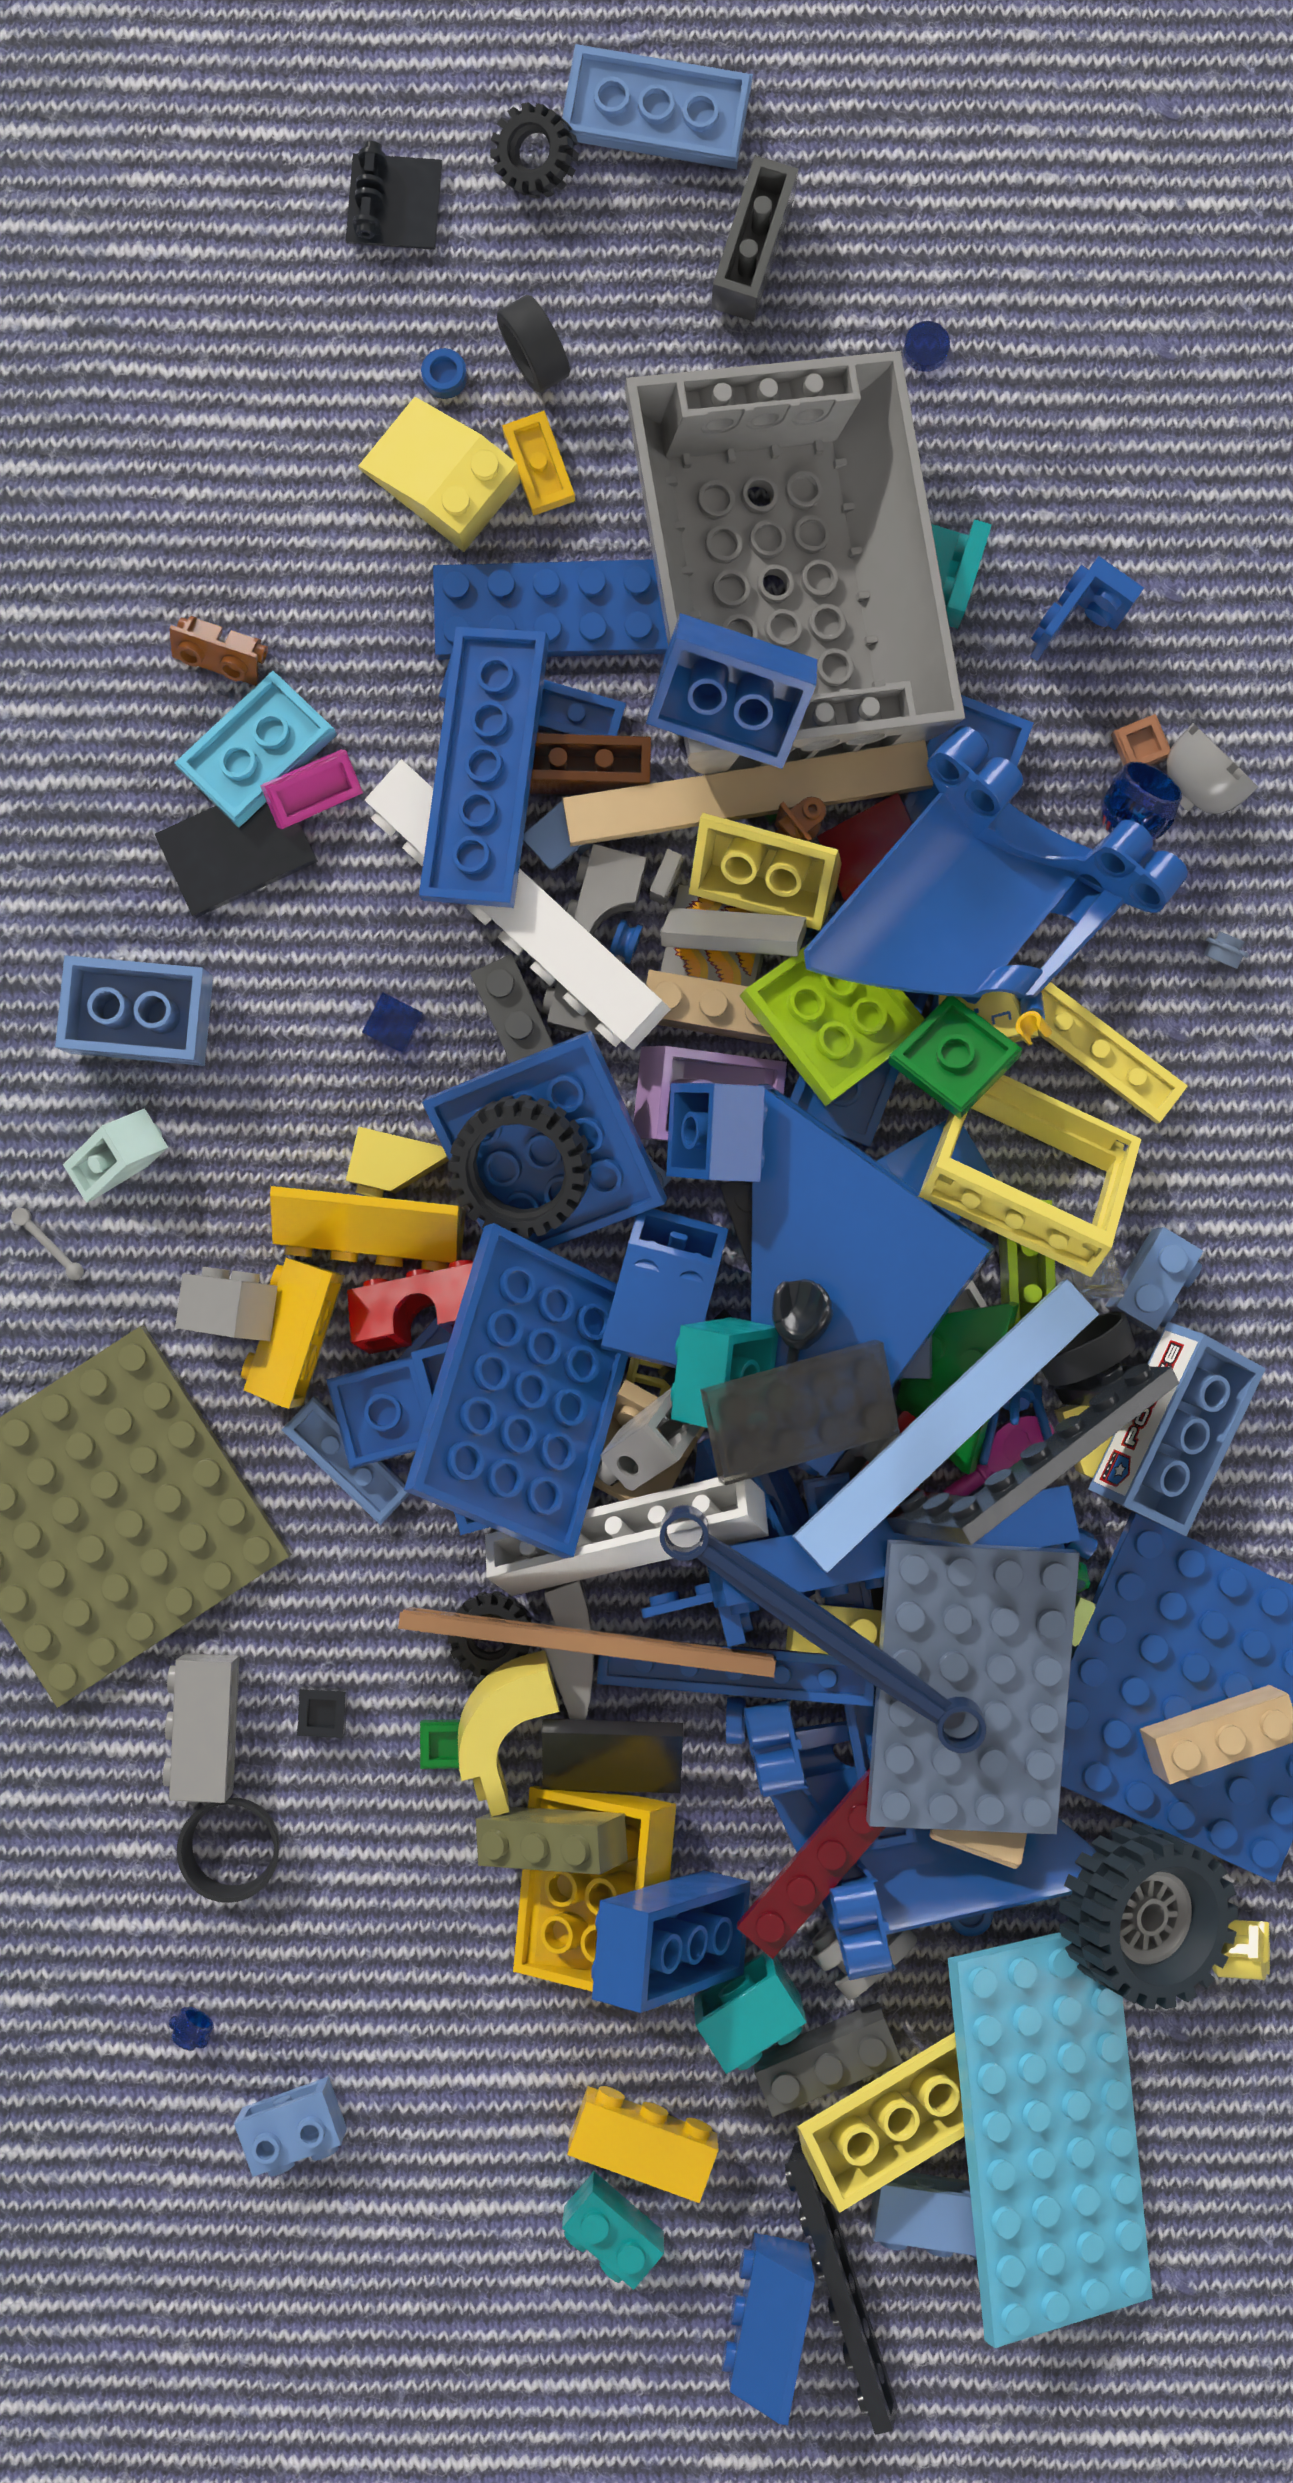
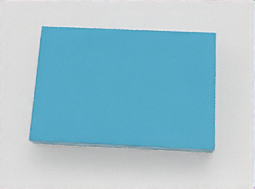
(253, 744)

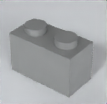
(226, 1306)

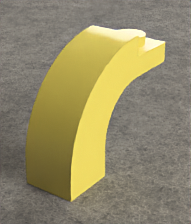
(497, 1705)

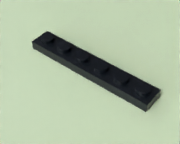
(845, 2300)

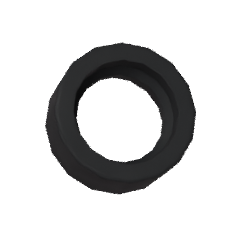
(533, 343)

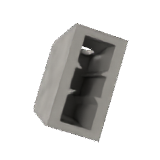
(643, 1452)

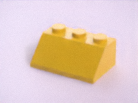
(302, 1313)

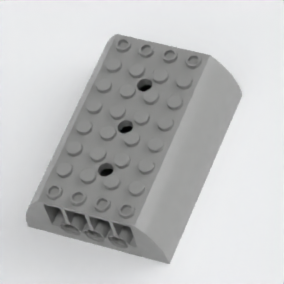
(839, 530)

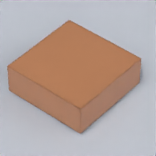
(1142, 742)

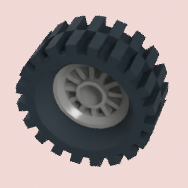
(1148, 1916)

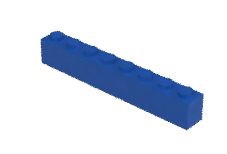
(1042, 1523)

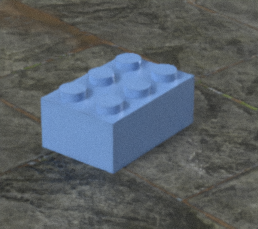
(134, 1010)

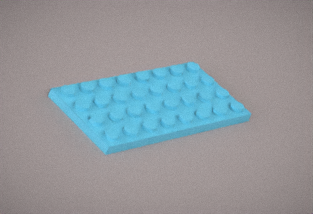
(1047, 2139)

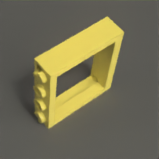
(1022, 1215)

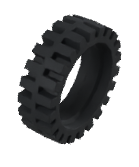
(550, 1123)

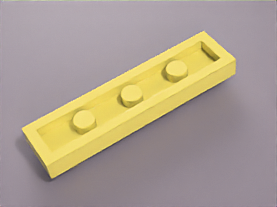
(1109, 1056)

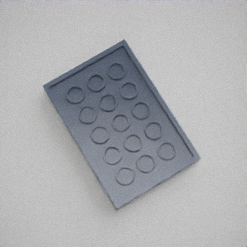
(986, 1630)

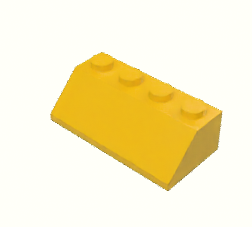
(367, 1226)

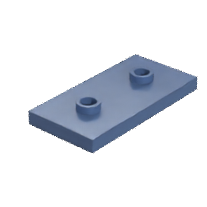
(657, 106)

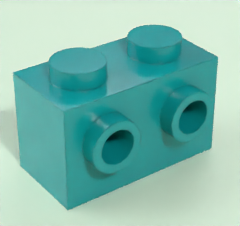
(612, 2231)

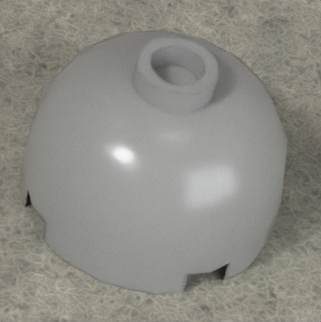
(1206, 774)

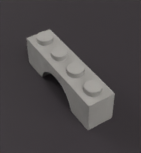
(609, 887)

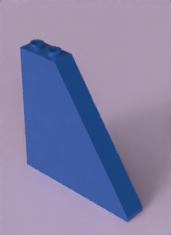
(859, 1234)

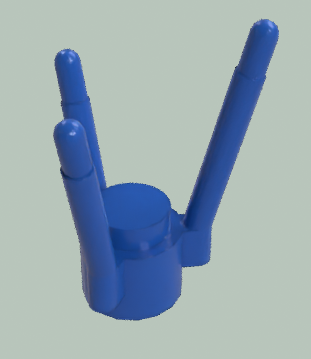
(1020, 1401)

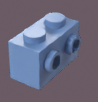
(1156, 1278)
(291, 2128)

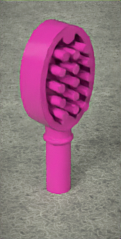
(1005, 1452)

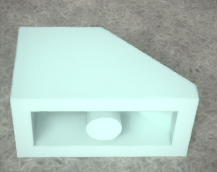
(115, 1154)

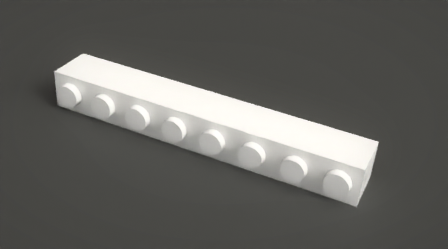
(535, 924)

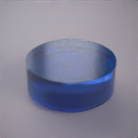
(926, 346)

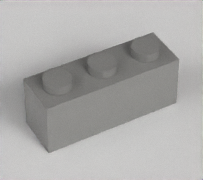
(202, 1727)

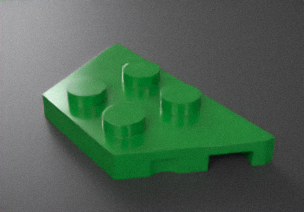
(955, 1348)

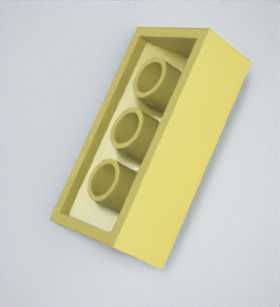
(886, 2126)

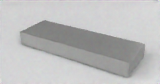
(733, 931)

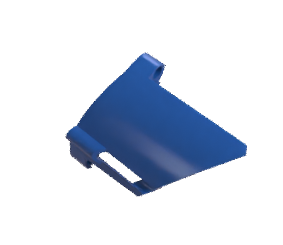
(976, 885)
(897, 1884)

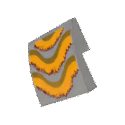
(713, 965)

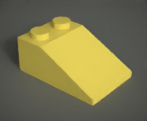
(442, 471)

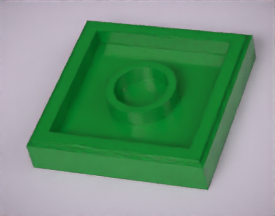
(955, 1056)

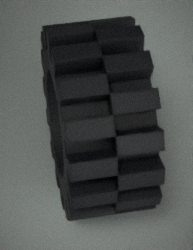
(515, 131)
(467, 1651)

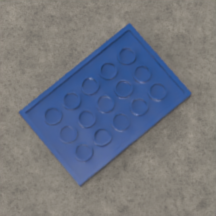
(522, 1396)

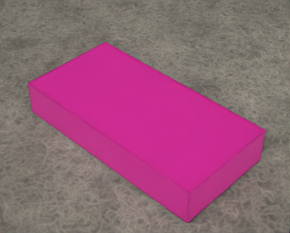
(311, 789)

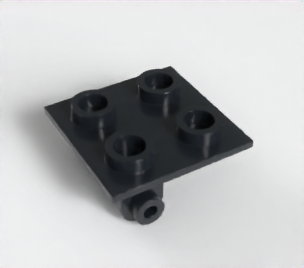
(393, 199)

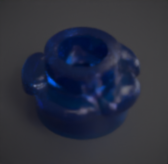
(191, 2028)

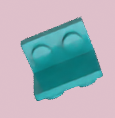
(958, 565)

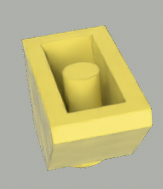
(390, 1162)

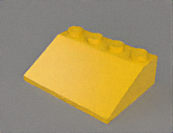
(560, 1908)

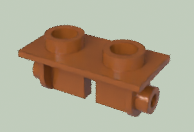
(198, 644)
(801, 820)

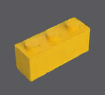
(643, 2143)

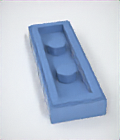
(370, 1485)

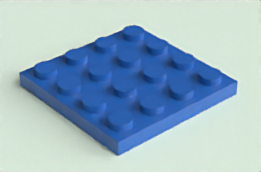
(525, 1165)

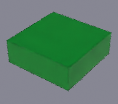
(439, 1744)

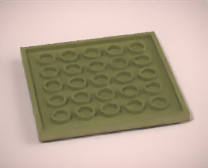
(118, 1517)

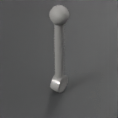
(23, 1218)

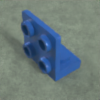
(1100, 590)

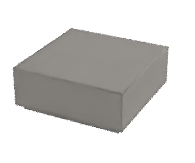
(666, 877)

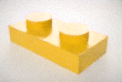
(538, 463)

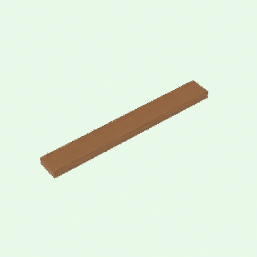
(588, 1641)

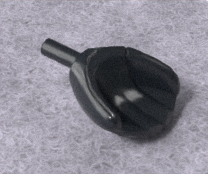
(800, 1314)

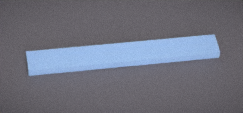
(945, 1426)

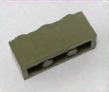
(552, 1840)

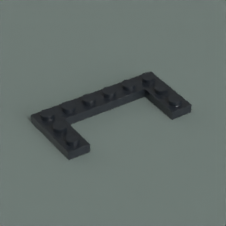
(1114, 1401)

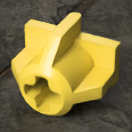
(1250, 1953)

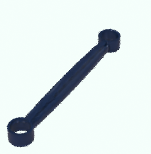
(824, 1630)

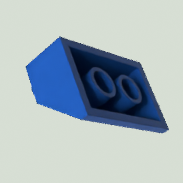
(732, 691)
(770, 2324)

